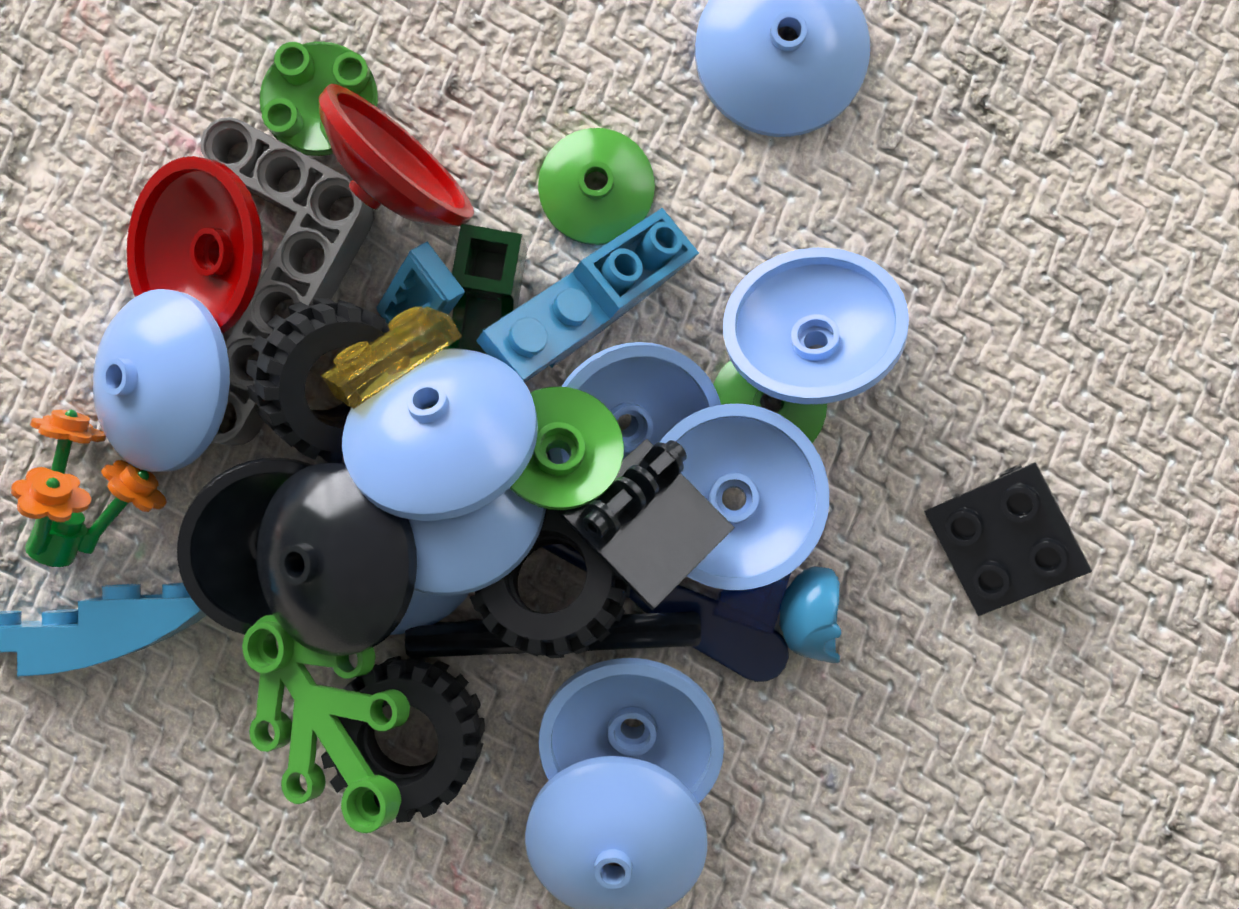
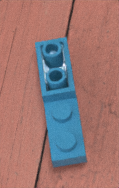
(590, 297)
(98, 630)

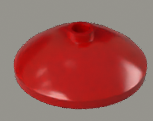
(389, 162)
(198, 237)

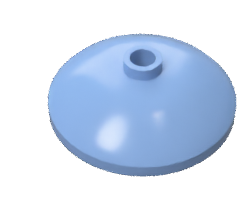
(779, 83)
(816, 300)
(161, 380)
(646, 382)
(445, 456)
(781, 486)
(475, 548)
(677, 717)
(620, 815)

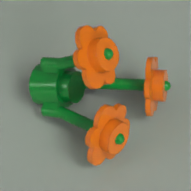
(59, 502)

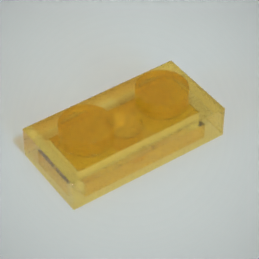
(371, 367)

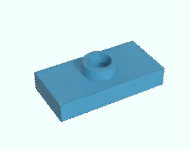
(420, 282)

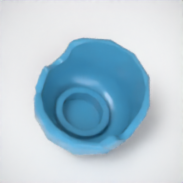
(810, 614)

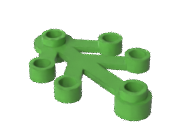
(316, 716)

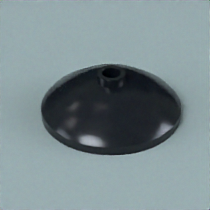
(221, 541)
(334, 562)

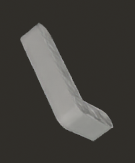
(311, 228)

